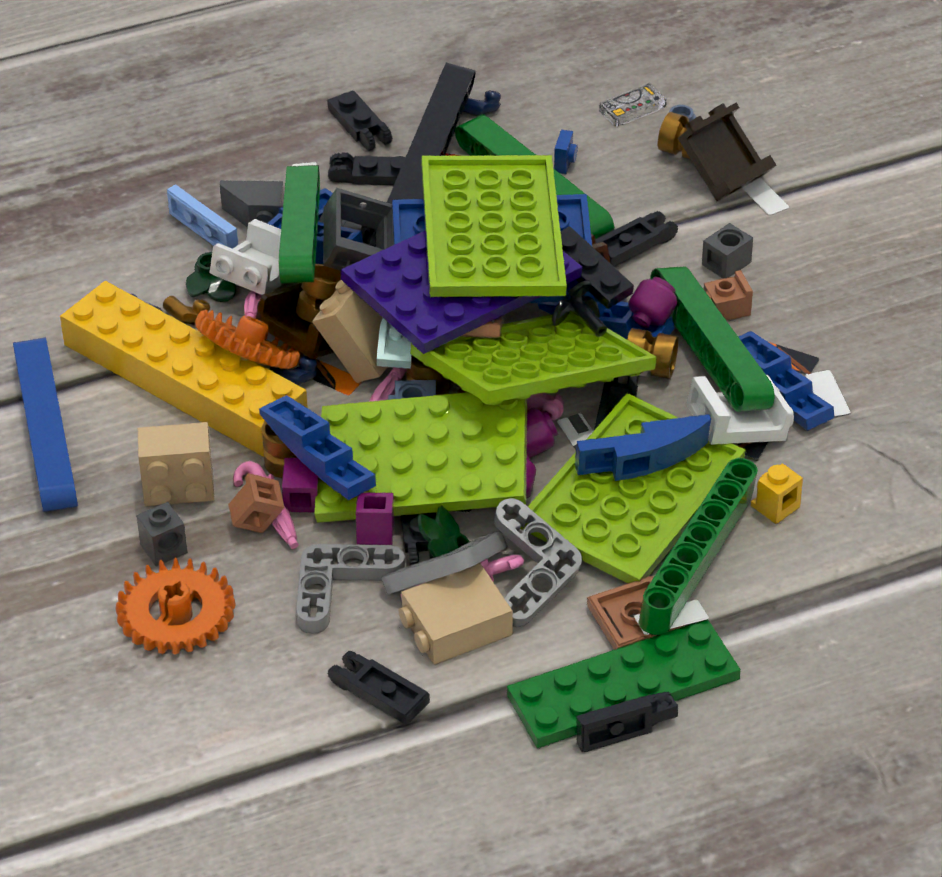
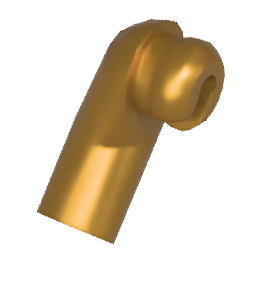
(182, 312)

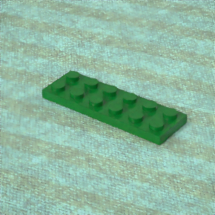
(676, 662)

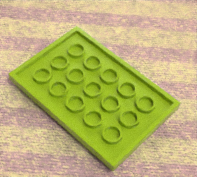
(492, 226)
(535, 359)
(431, 453)
(631, 521)

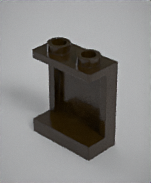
(723, 152)
(279, 313)

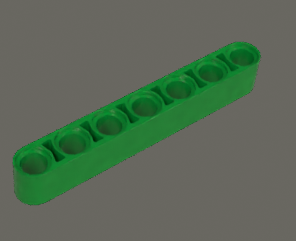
(486, 138)
(299, 224)
(716, 343)
(697, 546)

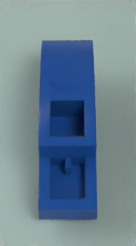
(654, 449)

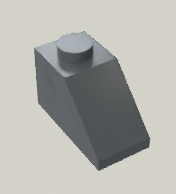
(252, 199)

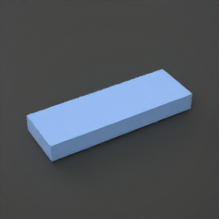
(200, 218)

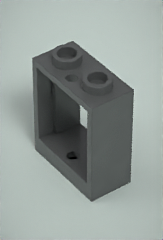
(346, 205)

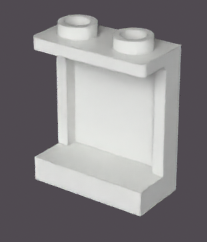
(253, 262)
(739, 427)

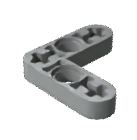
(546, 557)
(446, 564)
(327, 571)

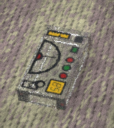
(632, 105)

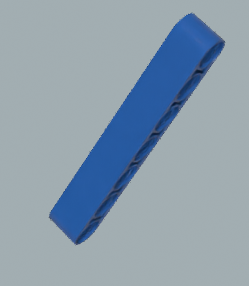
(45, 425)

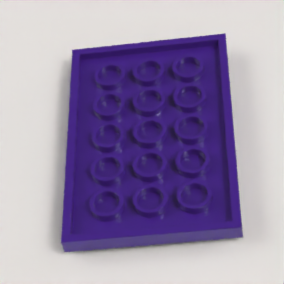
(398, 290)

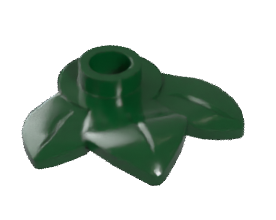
(203, 282)
(441, 533)

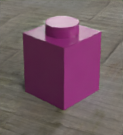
(299, 486)
(375, 519)

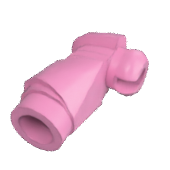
(545, 402)

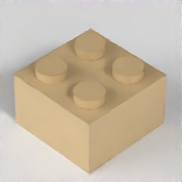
(175, 464)

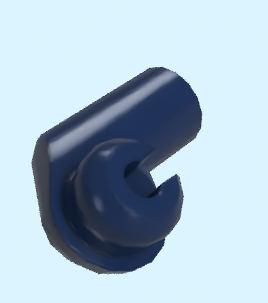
(485, 106)
(301, 374)

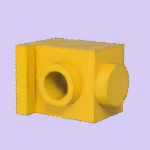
(774, 488)

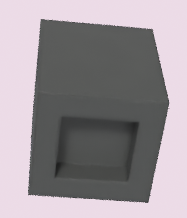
(727, 251)
(162, 533)

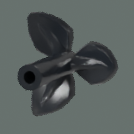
(582, 306)

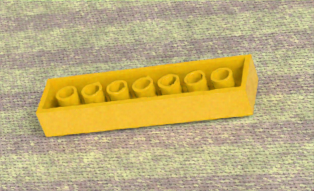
(175, 363)

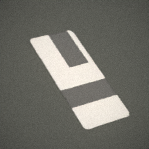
(575, 428)

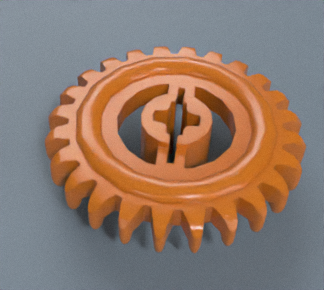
(247, 340)
(175, 593)

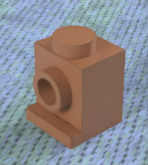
(731, 296)
(256, 503)

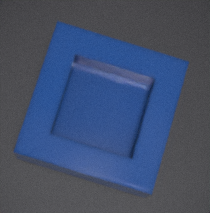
(564, 151)

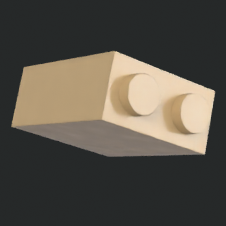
(351, 331)
(456, 614)

